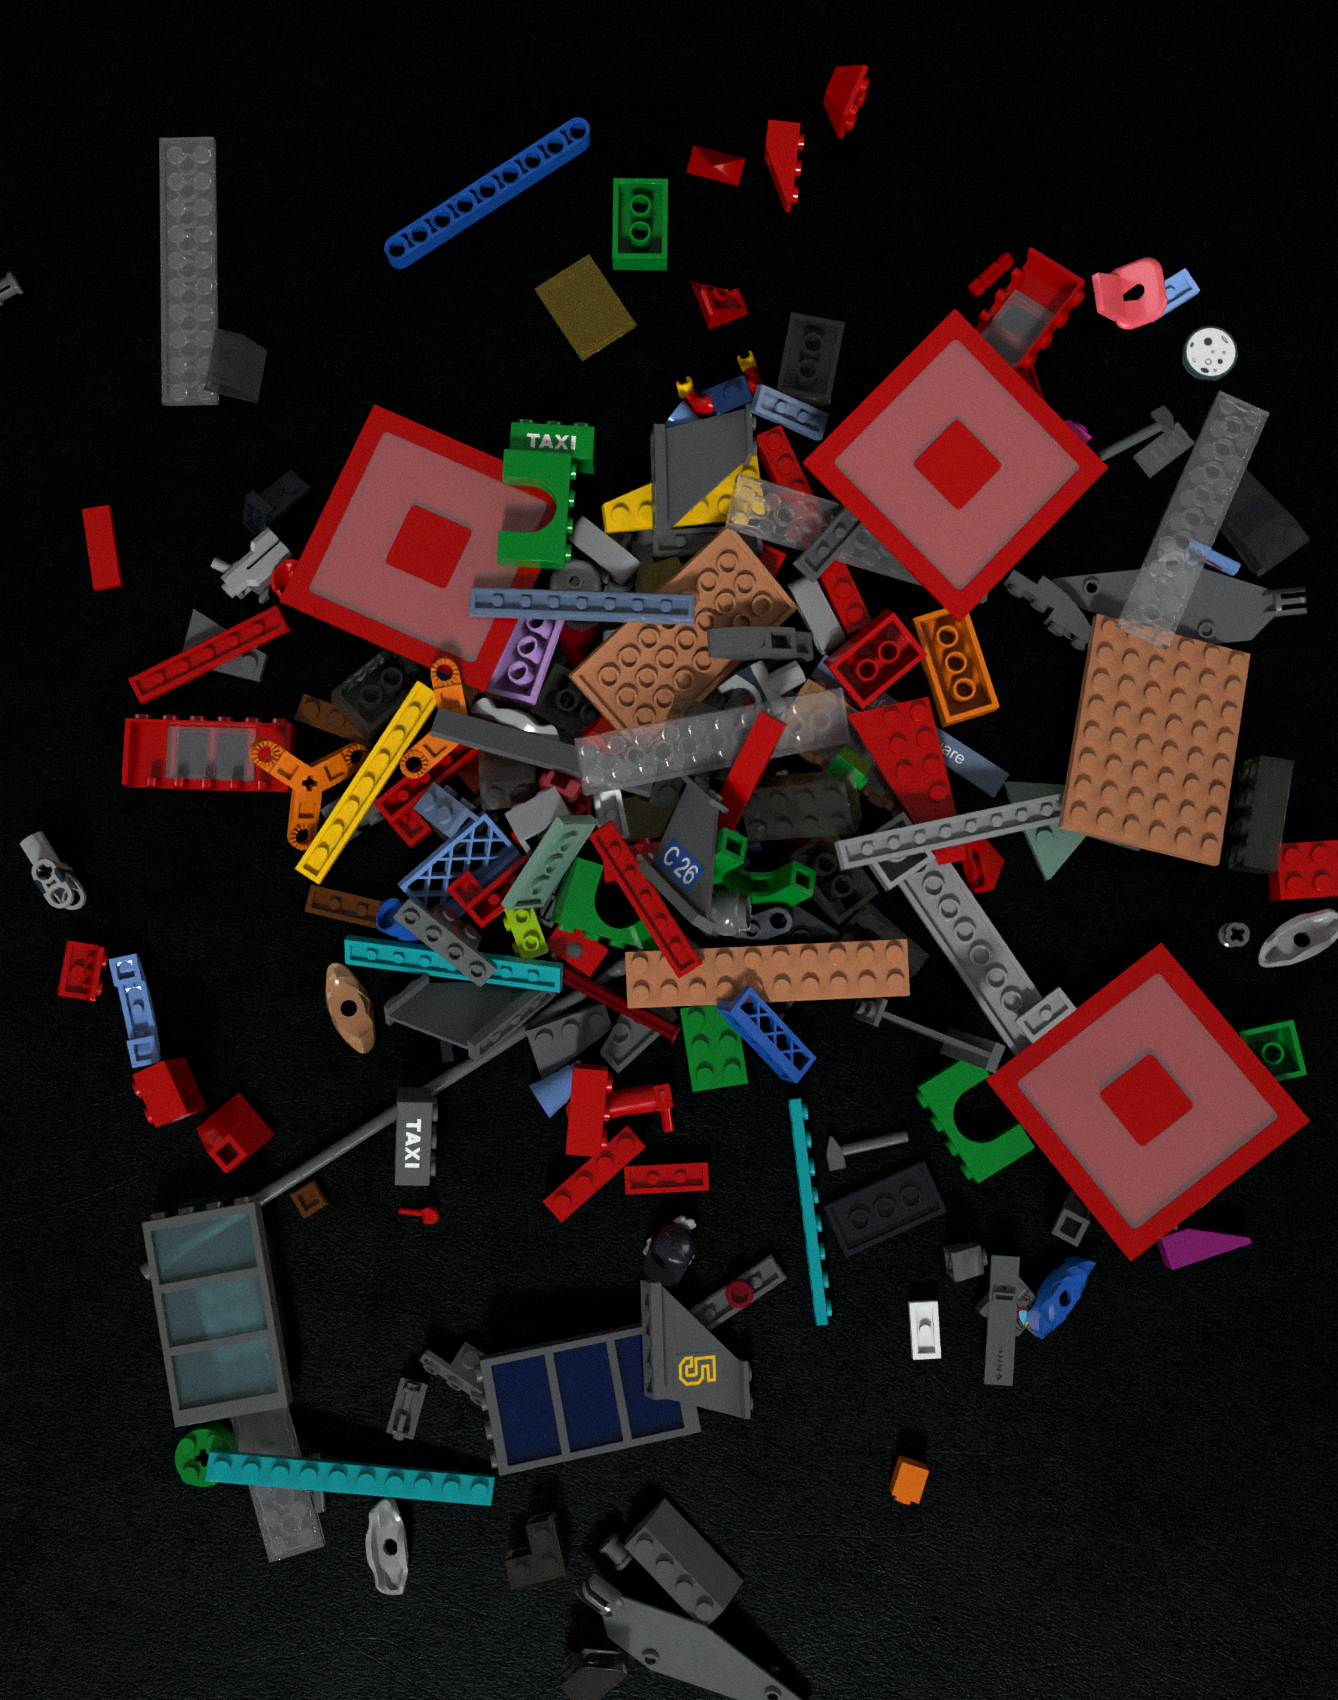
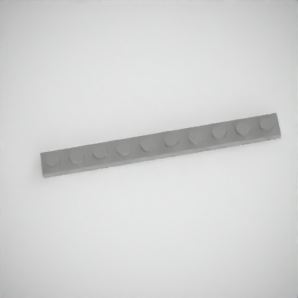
(948, 832)

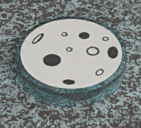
(1209, 353)

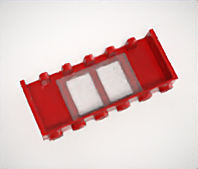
(1030, 309)
(202, 753)

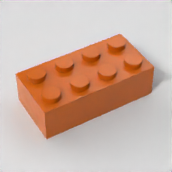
(954, 667)

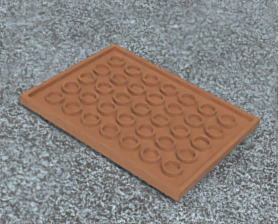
(1155, 743)

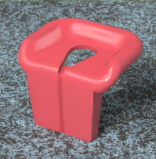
(1135, 313)

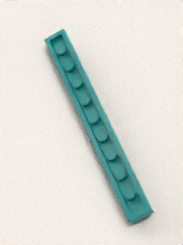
(349, 1477)

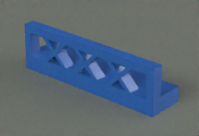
(758, 1039)

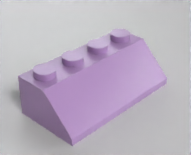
(524, 662)

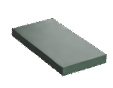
(549, 861)

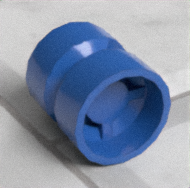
(386, 923)

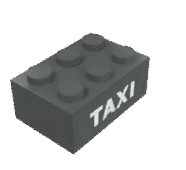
(415, 1136)

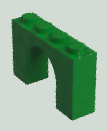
(552, 474)
(783, 886)
(577, 910)
(978, 1157)

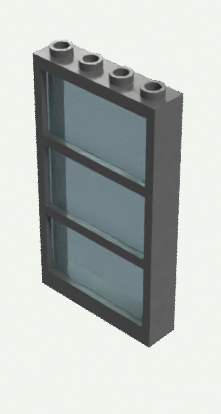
(217, 1311)

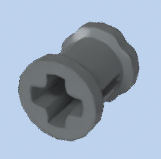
(13, 290)
(1225, 932)
(616, 1551)

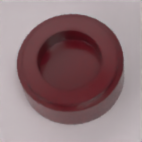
(739, 1293)

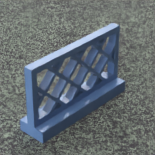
(492, 866)

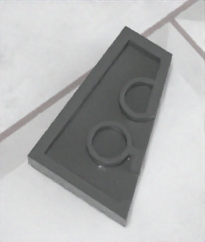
(247, 666)
(631, 1038)

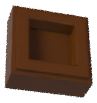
(309, 1198)

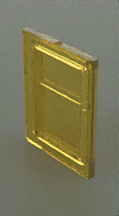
(585, 307)

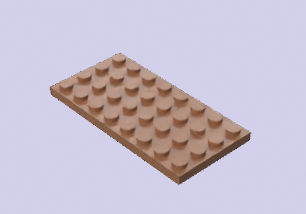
(647, 664)

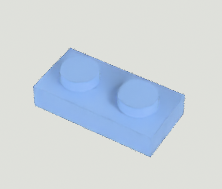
(1179, 290)

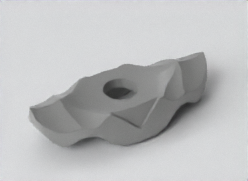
(513, 718)
(1280, 947)
(388, 1568)

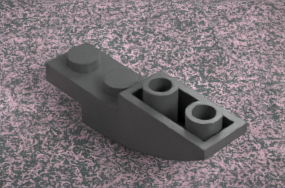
(1063, 615)
(760, 642)

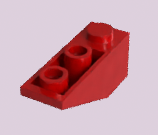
(781, 152)

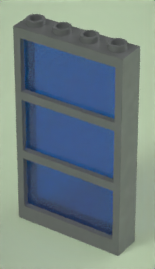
(574, 1400)

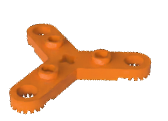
(448, 696)
(307, 801)

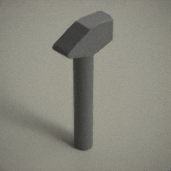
(1162, 421)
(835, 1153)

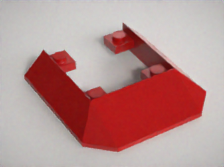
(397, 808)

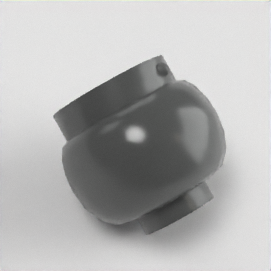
(730, 912)

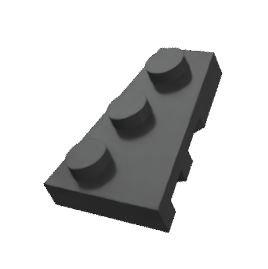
(566, 1036)

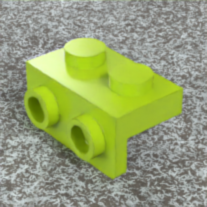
(527, 933)

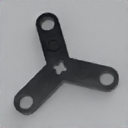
(760, 928)

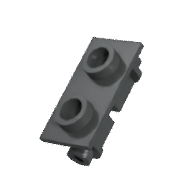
(406, 1408)

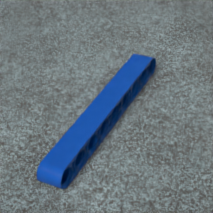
(492, 181)

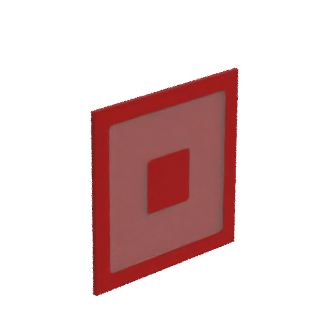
(955, 465)
(410, 539)
(1147, 1101)

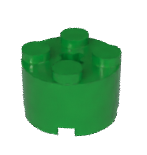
(189, 1454)

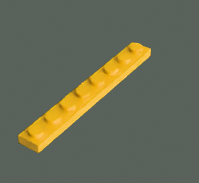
(367, 783)

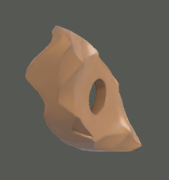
(355, 1029)

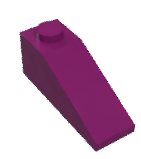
(1190, 1244)

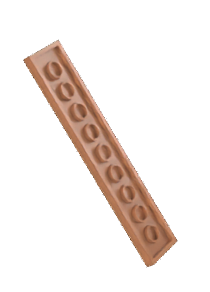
(773, 972)

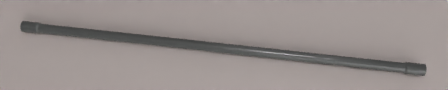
(437, 1085)

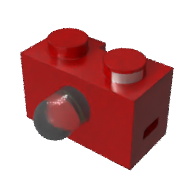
(582, 953)

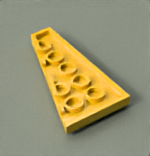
(634, 509)

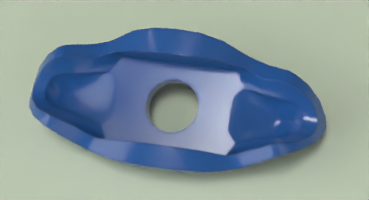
(1048, 1310)

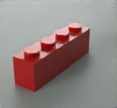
(594, 1173)

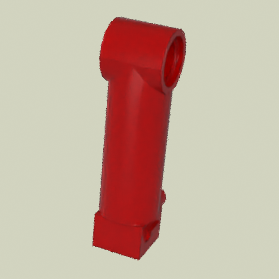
(641, 1100)

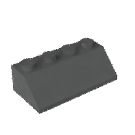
(683, 1563)

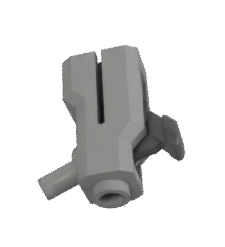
(255, 568)

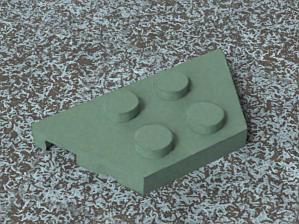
(1048, 843)

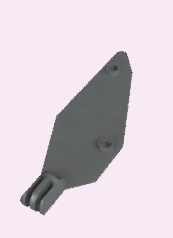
(1216, 613)
(679, 1646)

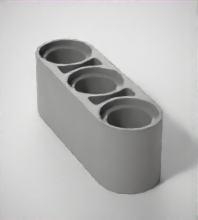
(603, 550)
(816, 614)

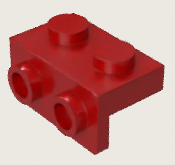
(82, 970)

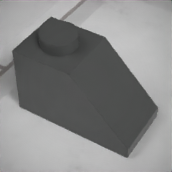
(965, 1260)

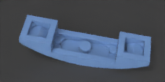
(137, 1010)

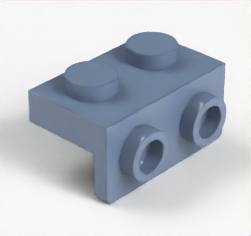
(444, 810)

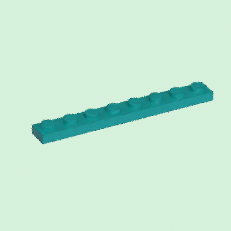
(423, 960)
(811, 1222)

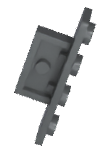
(448, 938)
(460, 1373)

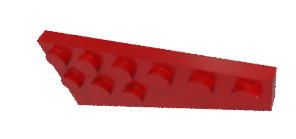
(911, 761)

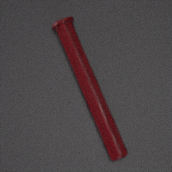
(619, 1004)

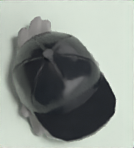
(670, 1251)

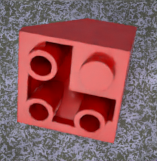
(845, 96)
(234, 1133)

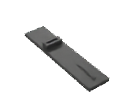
(1001, 1320)

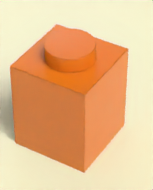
(908, 1480)

